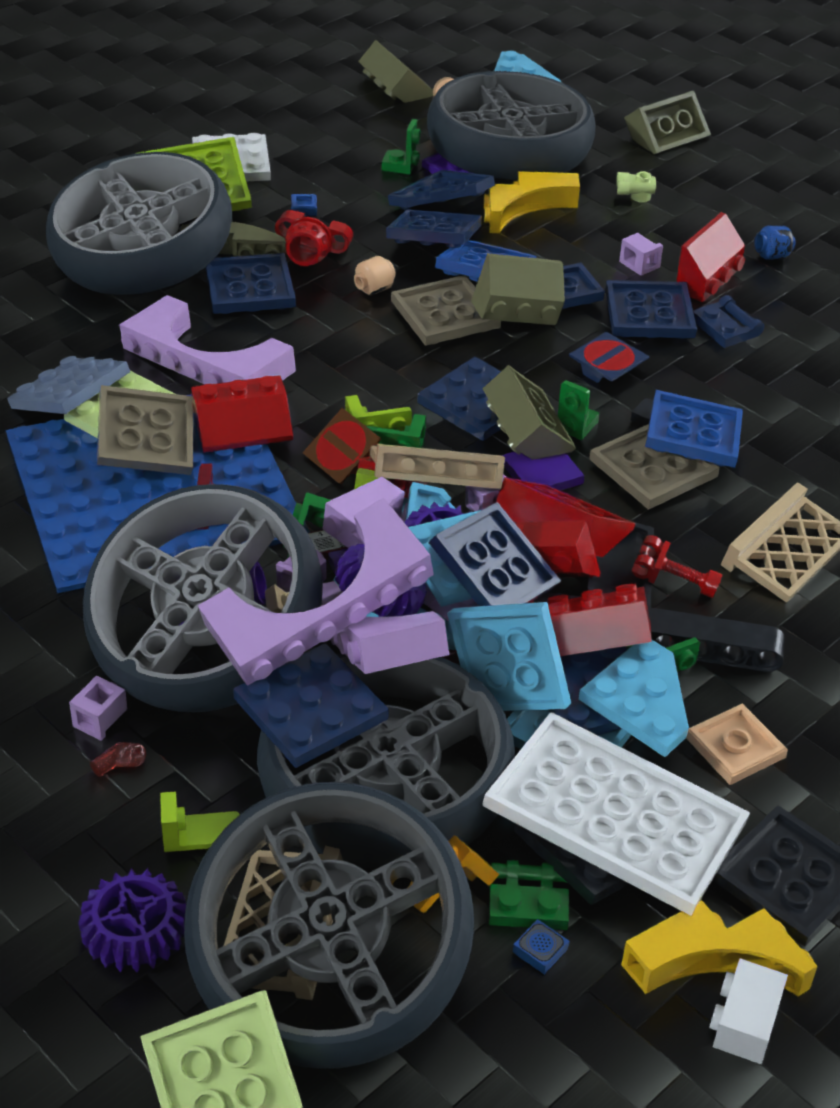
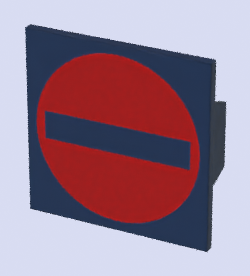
(607, 357)

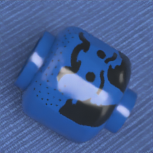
(774, 242)

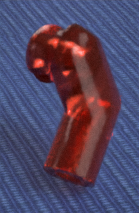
(119, 755)

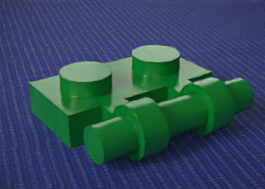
(523, 905)

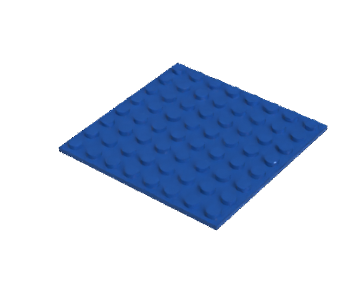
(84, 502)

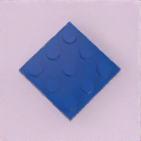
(471, 258)
(694, 428)

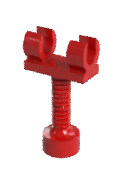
(707, 581)

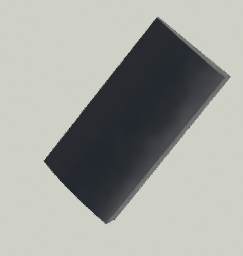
(618, 563)

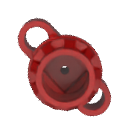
(310, 239)

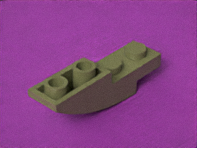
(251, 240)

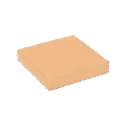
(736, 744)

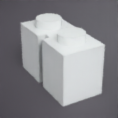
(749, 1010)

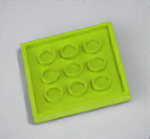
(224, 160)

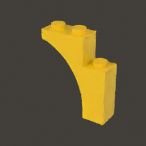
(530, 193)
(704, 945)

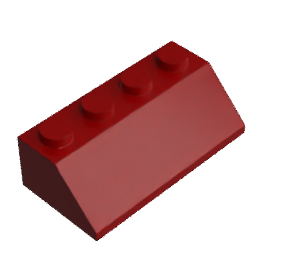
(541, 503)

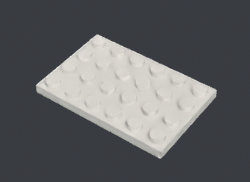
(618, 812)

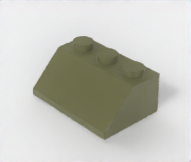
(393, 74)
(668, 123)
(520, 289)
(526, 416)

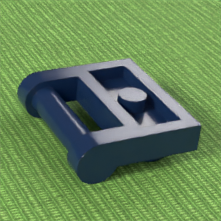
(722, 327)

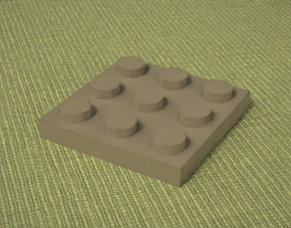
(441, 310)
(145, 430)
(650, 474)

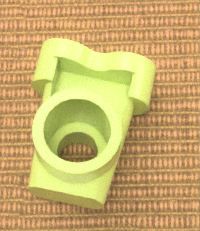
(638, 185)

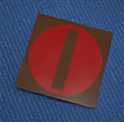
(341, 446)

